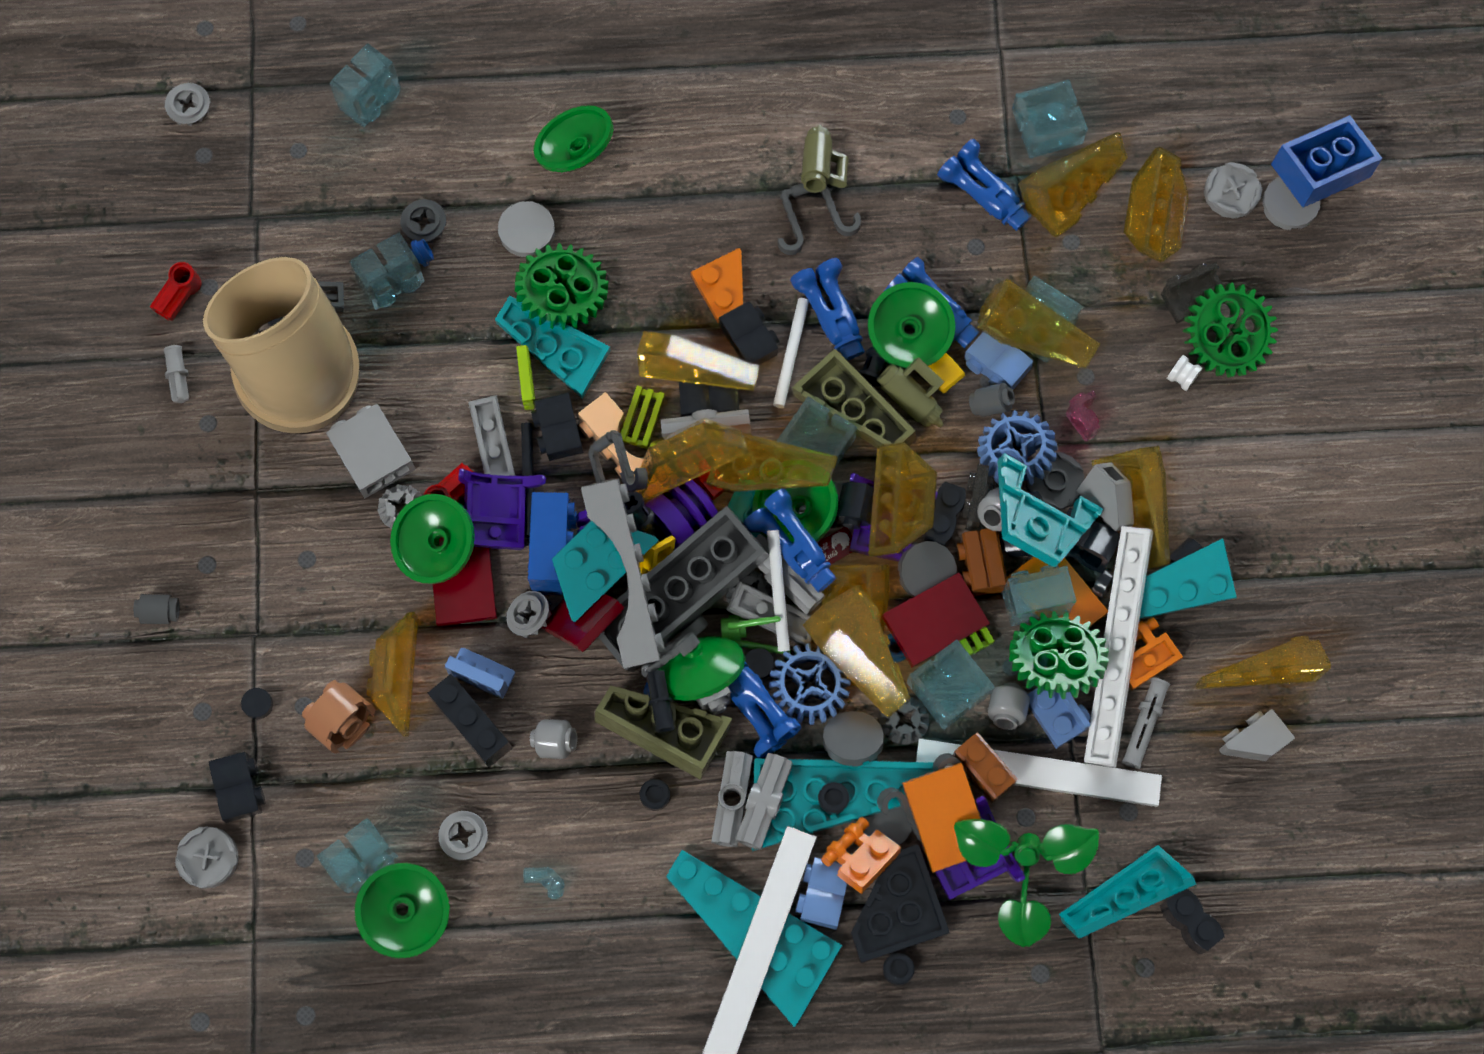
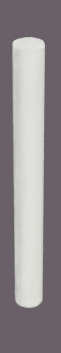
(791, 353)
(778, 590)

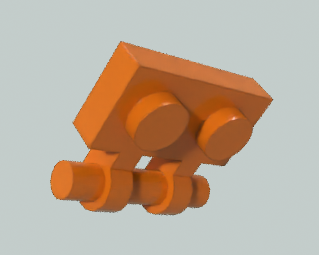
(1153, 657)
(868, 861)

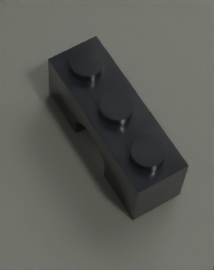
(470, 720)

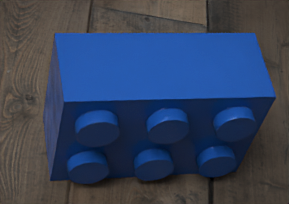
(1326, 161)
(549, 532)

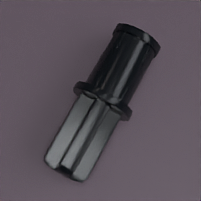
(660, 701)

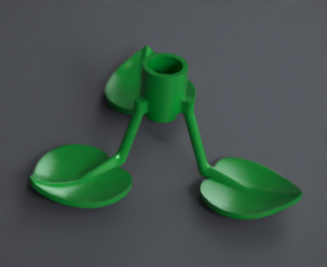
(1066, 844)

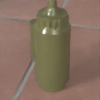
(818, 159)
(910, 395)

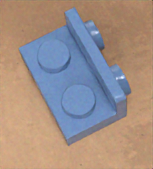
(480, 672)
(1059, 717)

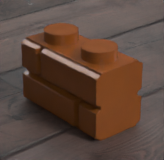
(983, 562)
(985, 767)

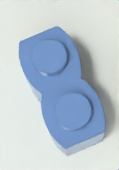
(997, 361)
(824, 895)

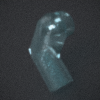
(547, 878)

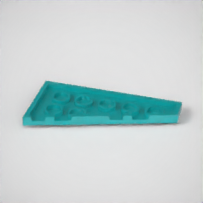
(864, 784)
(728, 910)

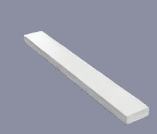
(1120, 638)
(1065, 775)
(760, 943)

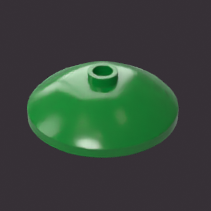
(573, 139)
(914, 306)
(820, 508)
(417, 538)
(704, 670)
(408, 933)

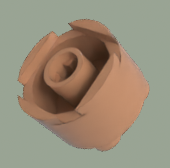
(338, 716)

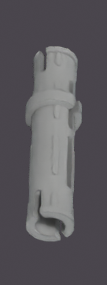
(1157, 689)

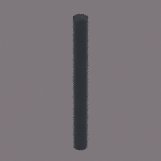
(527, 469)

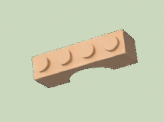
(602, 417)

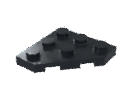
(899, 909)

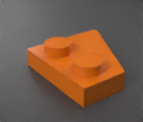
(721, 283)

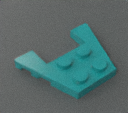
(1035, 524)

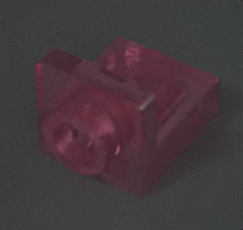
(1083, 419)

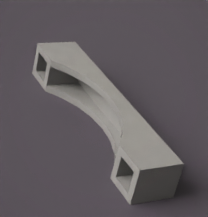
(607, 510)

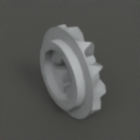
(183, 94)
(395, 495)
(521, 607)
(450, 829)

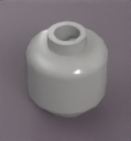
(989, 510)
(1008, 706)
(554, 739)

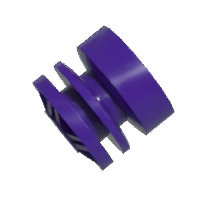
(687, 509)

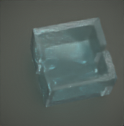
(361, 96)
(1045, 119)
(402, 276)
(810, 430)
(1037, 593)
(951, 686)
(343, 864)

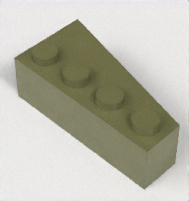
(849, 395)
(688, 746)

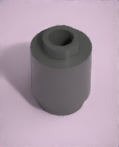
(991, 400)
(156, 609)

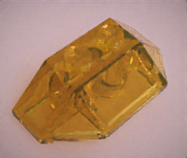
(1157, 206)
(690, 454)
(901, 499)
(394, 672)

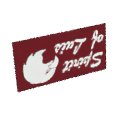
(836, 545)

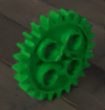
(561, 286)
(1251, 344)
(1067, 649)

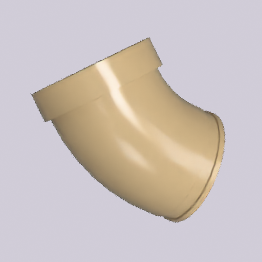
(300, 368)

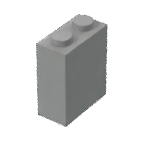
(370, 450)

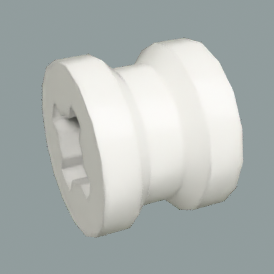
(1184, 373)

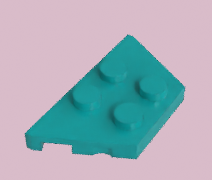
(591, 566)

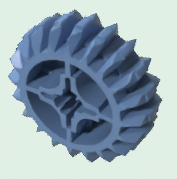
(1036, 437)
(820, 692)

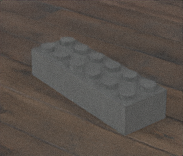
(694, 577)

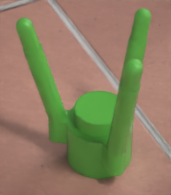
(735, 628)

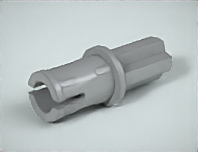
(176, 374)

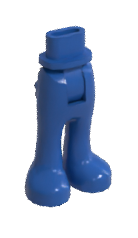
(996, 198)
(915, 272)
(839, 323)
(804, 554)
(747, 694)

